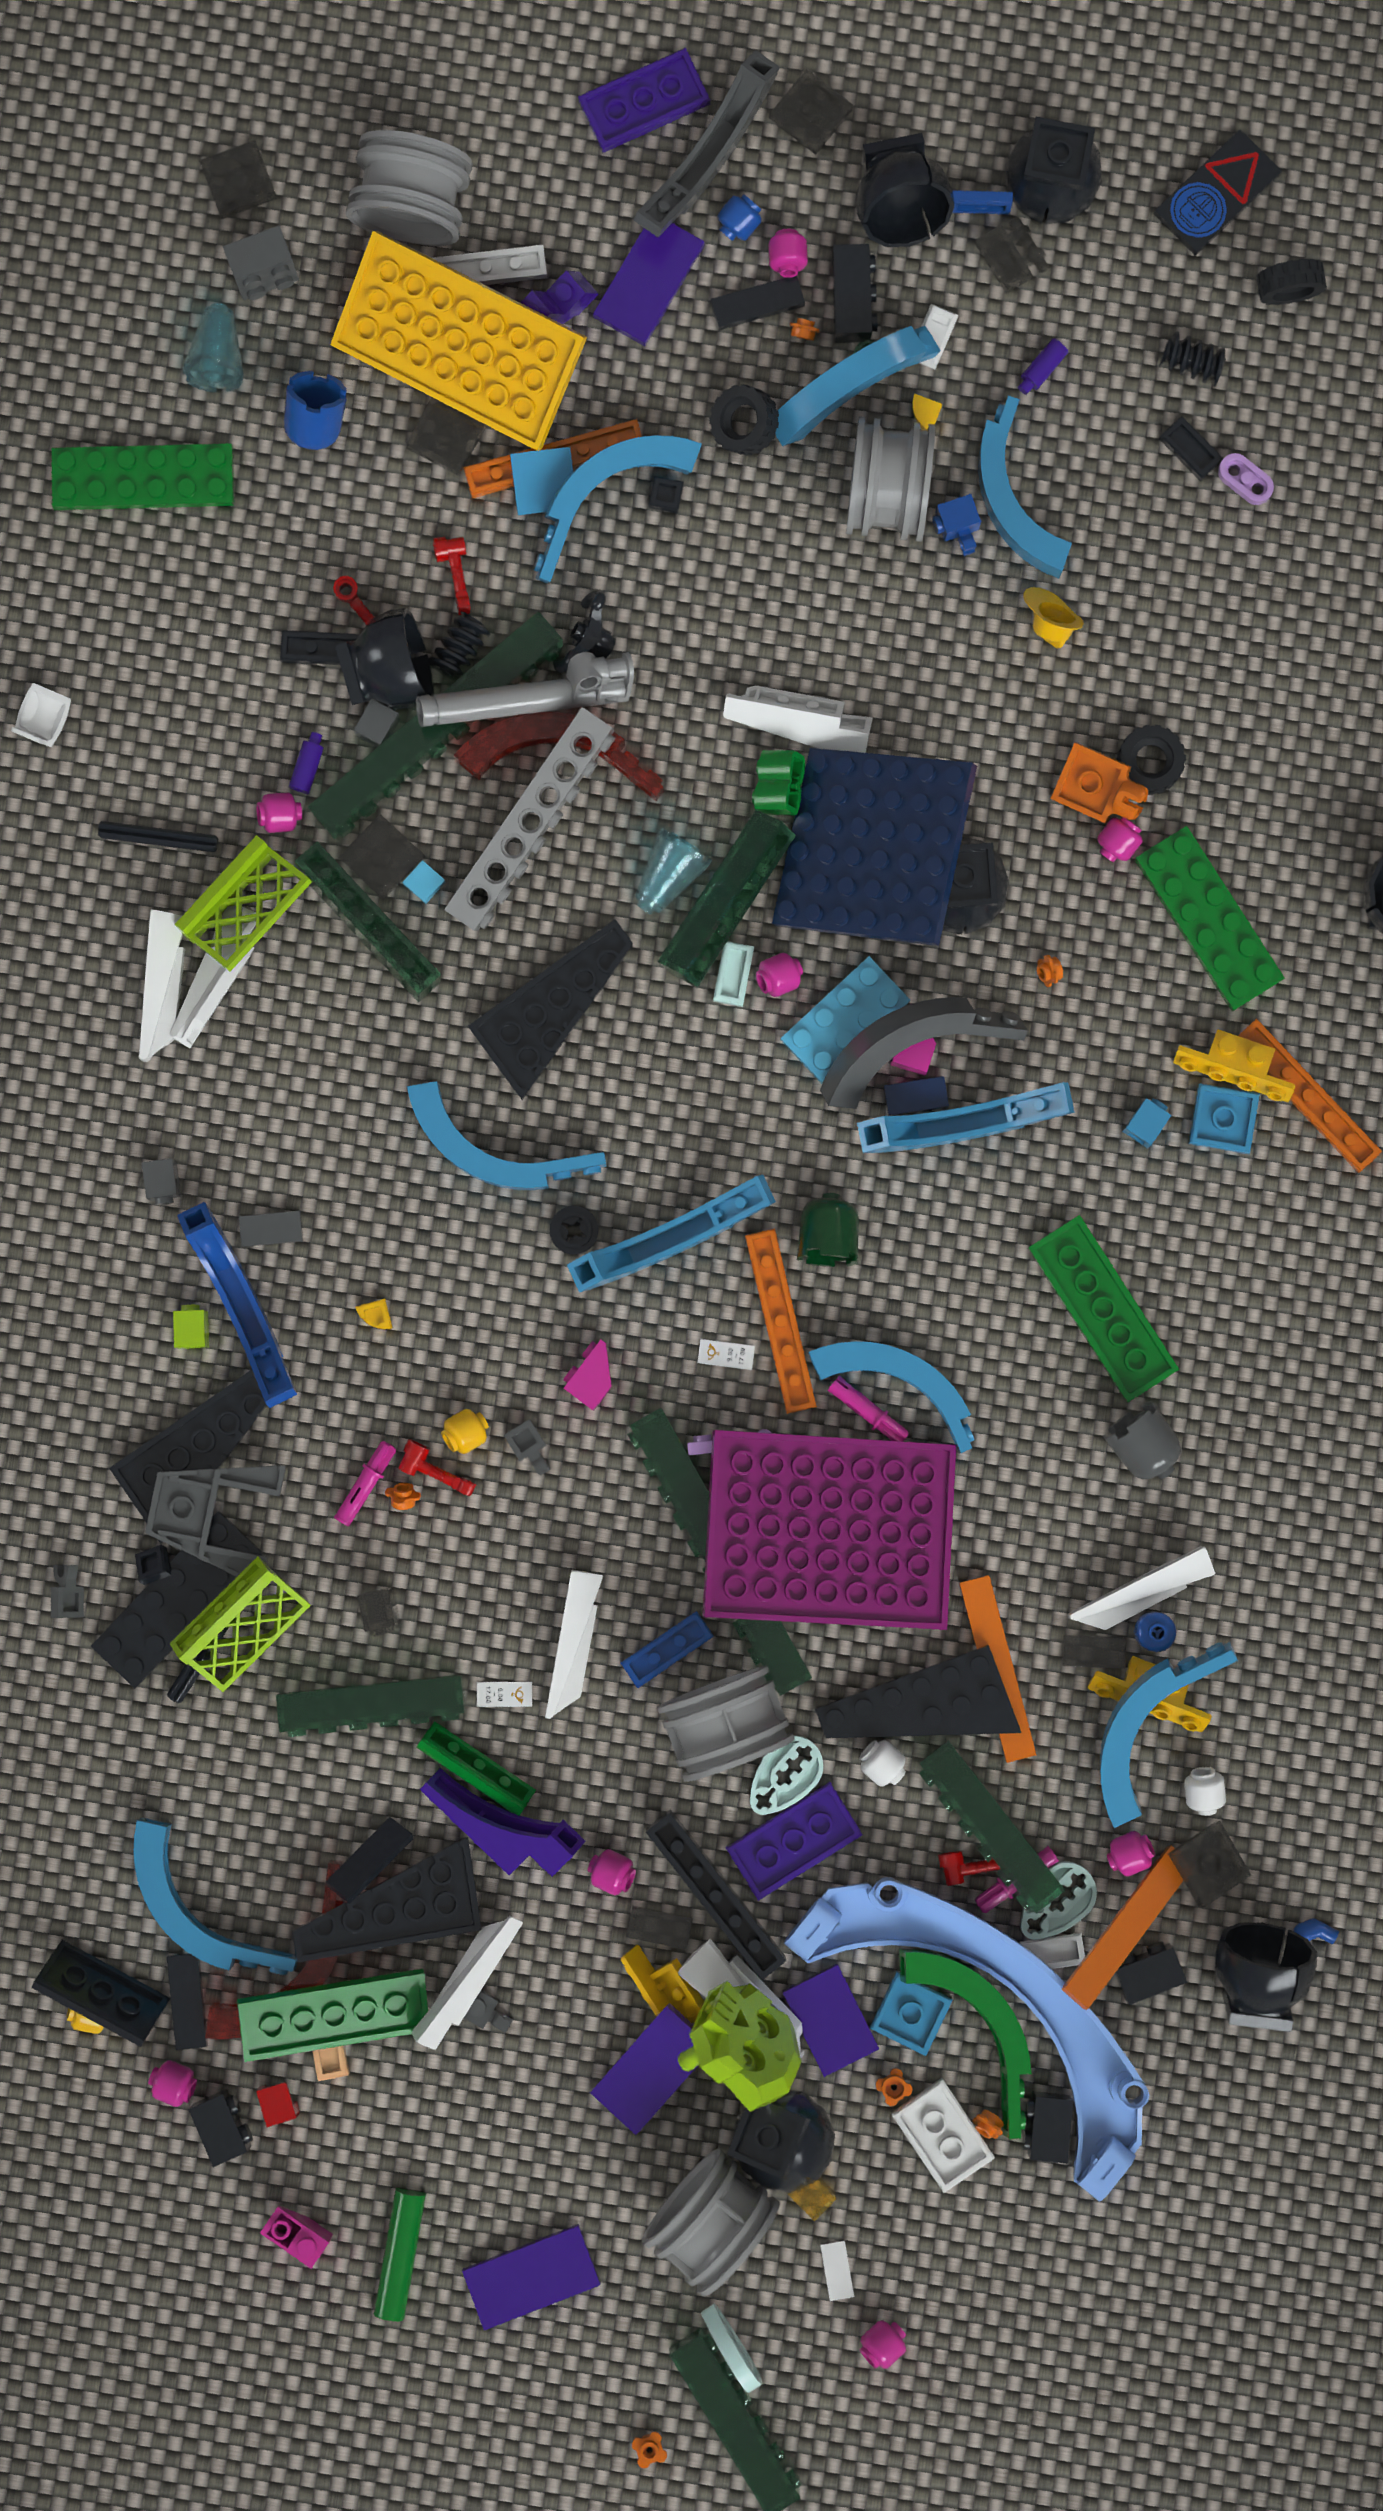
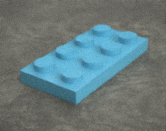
(842, 1015)

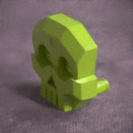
(744, 2045)

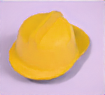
(1052, 617)

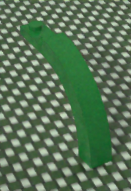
(1011, 2045)

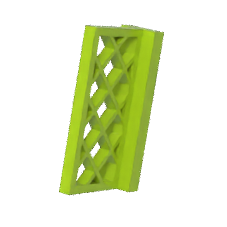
(227, 891)
(225, 1612)

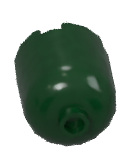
(828, 1232)

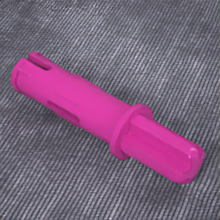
(868, 1410)
(365, 1483)
(1000, 1892)

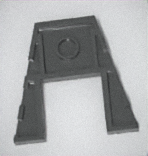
(186, 1503)

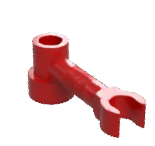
(451, 551)
(352, 598)
(415, 1460)
(956, 1869)

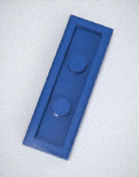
(667, 1649)

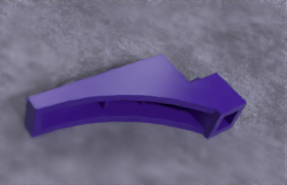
(564, 298)
(502, 1834)

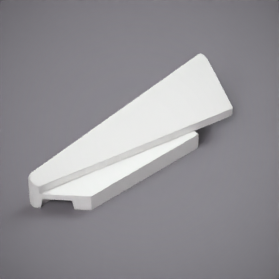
(800, 718)
(162, 983)
(210, 984)
(1145, 1590)
(574, 1641)
(709, 1969)
(466, 1981)

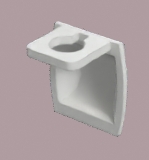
(42, 715)

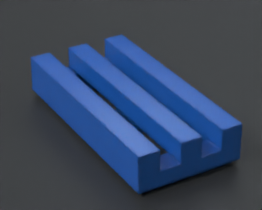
(982, 202)

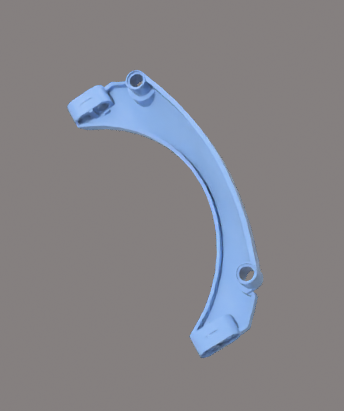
(1094, 2062)

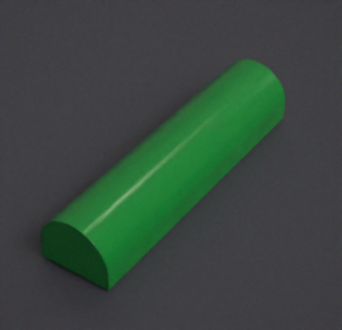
(476, 1768)
(399, 2255)

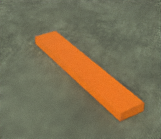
(497, 473)
(1316, 1102)
(780, 1321)
(988, 1630)
(1124, 1932)

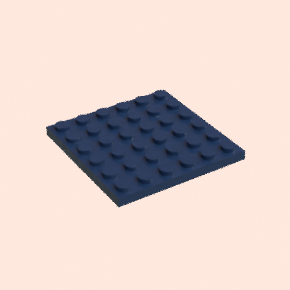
(875, 845)

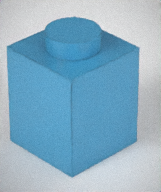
(1147, 1122)

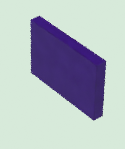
(831, 2020)

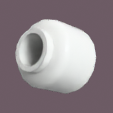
(882, 1763)
(1205, 1790)

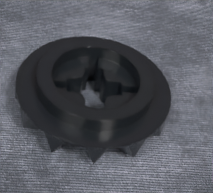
(577, 1244)

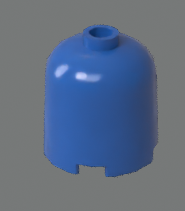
(314, 410)

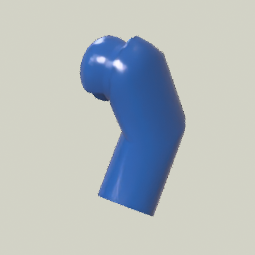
(1314, 1928)

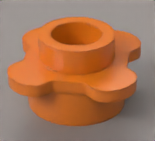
(804, 329)
(1049, 970)
(403, 1496)
(893, 2096)
(988, 2124)
(650, 2440)

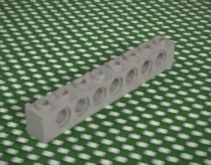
(583, 726)

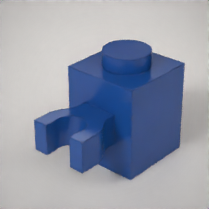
(958, 520)

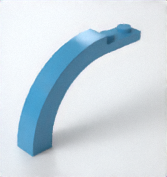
(644, 451)
(964, 1123)
(436, 1124)
(672, 1237)
(1129, 1715)
(177, 1921)

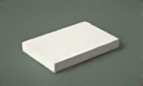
(942, 2135)

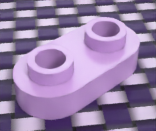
(1248, 477)

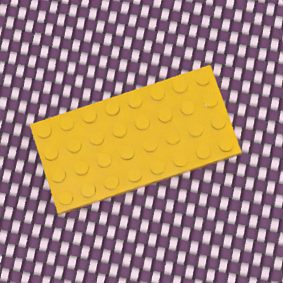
(458, 340)

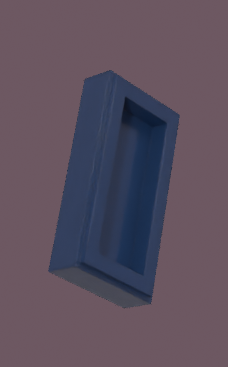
(916, 1096)

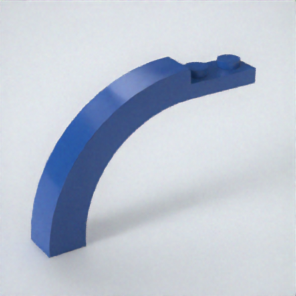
(240, 1302)

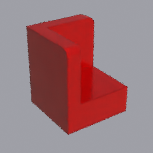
(277, 2104)

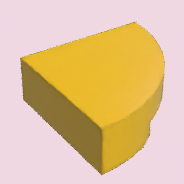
(925, 410)
(375, 1314)

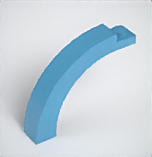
(850, 378)
(1010, 520)
(901, 1364)

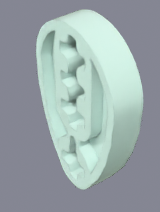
(801, 1783)
(1073, 1909)
(732, 2348)

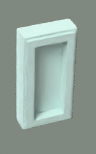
(733, 974)

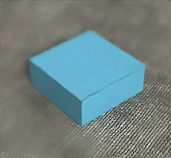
(424, 882)

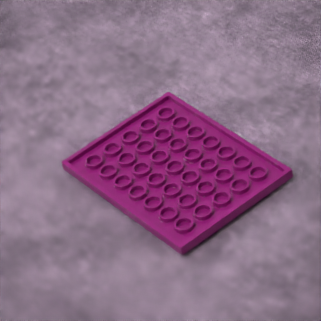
(829, 1530)

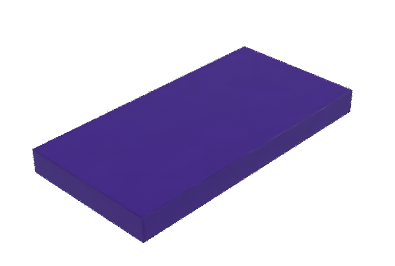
(644, 100)
(648, 282)
(794, 1841)
(647, 2071)
(531, 2277)

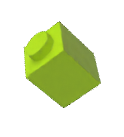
(191, 1327)

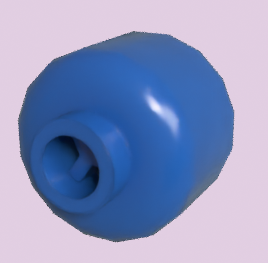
(739, 218)
(1145, 1626)

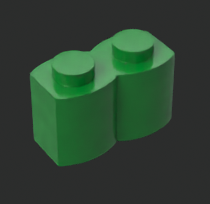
(779, 782)

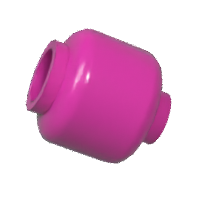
(787, 252)
(278, 812)
(1119, 839)
(779, 974)
(1131, 1853)
(611, 1872)
(172, 2083)
(883, 2344)

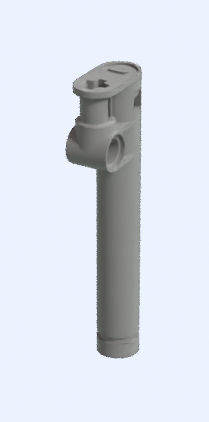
(587, 683)

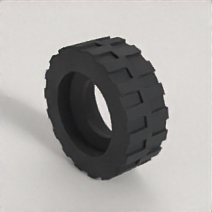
(1291, 281)
(722, 415)
(1167, 743)

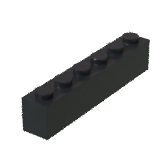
(716, 1894)

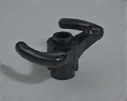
(589, 634)

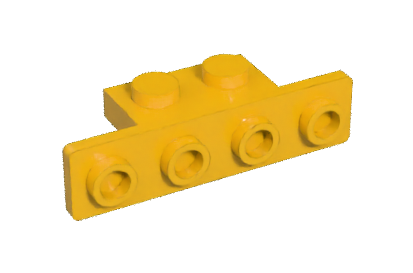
(1237, 1062)
(1170, 1708)
(662, 1985)

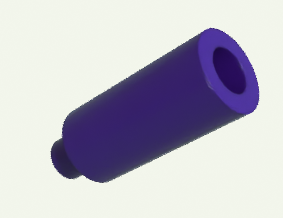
(1042, 366)
(307, 764)

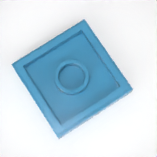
(538, 477)
(1224, 1118)
(911, 2014)

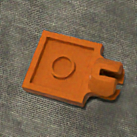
(1098, 786)

